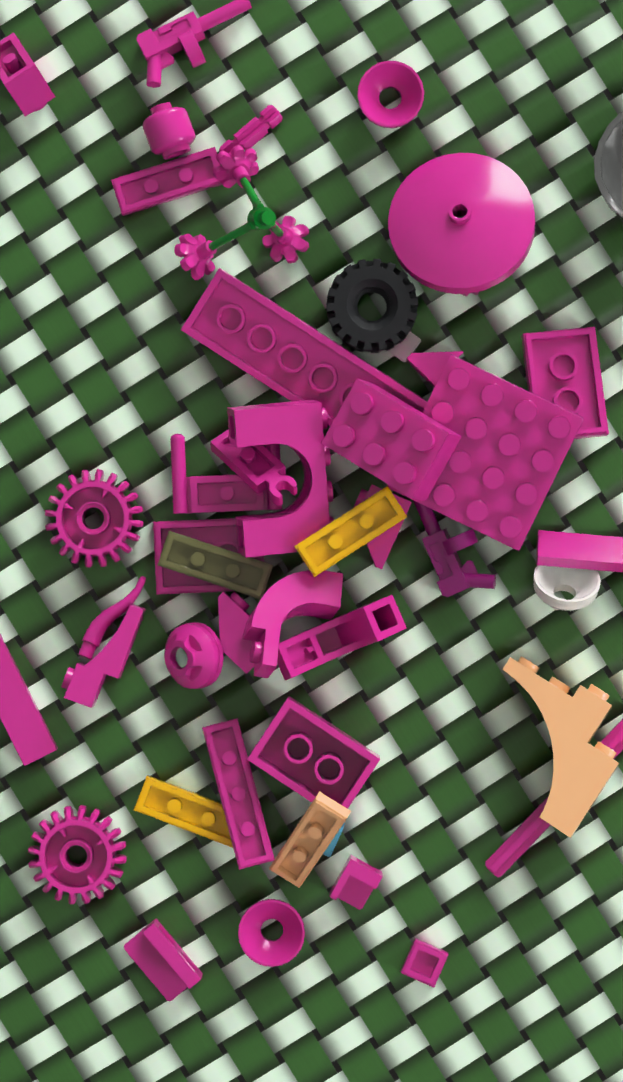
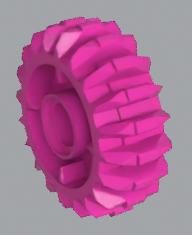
(72, 512)
(63, 872)

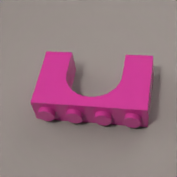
(301, 428)

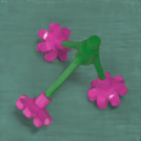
(283, 240)

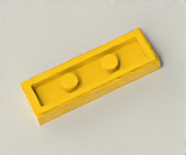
(350, 531)
(183, 809)

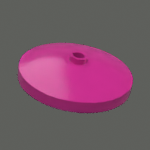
(465, 251)

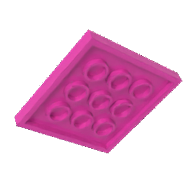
(505, 453)

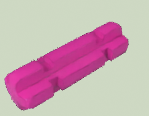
(254, 130)

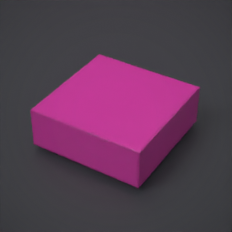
(424, 962)

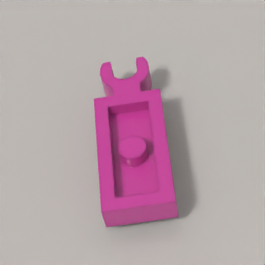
(255, 467)

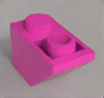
(231, 629)

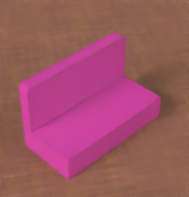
(163, 960)

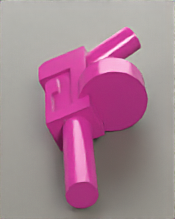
(182, 35)

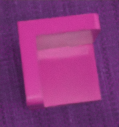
(355, 882)

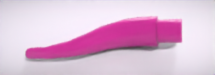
(100, 624)

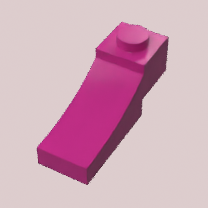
(87, 679)

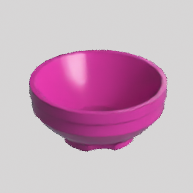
(396, 76)
(203, 655)
(267, 951)

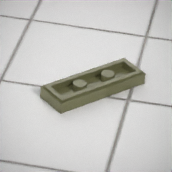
(215, 565)

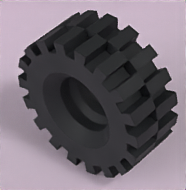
(372, 278)

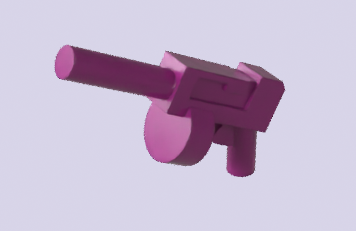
(444, 557)

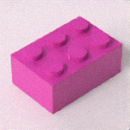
(391, 440)
(313, 755)

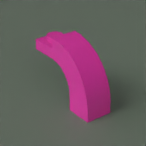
(289, 597)
(339, 636)

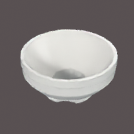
(581, 583)

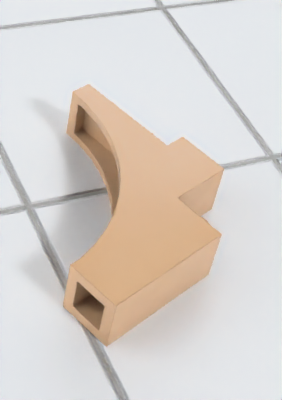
(578, 767)

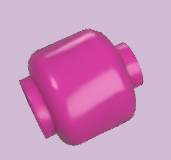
(169, 131)

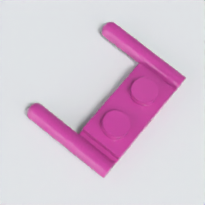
(213, 492)

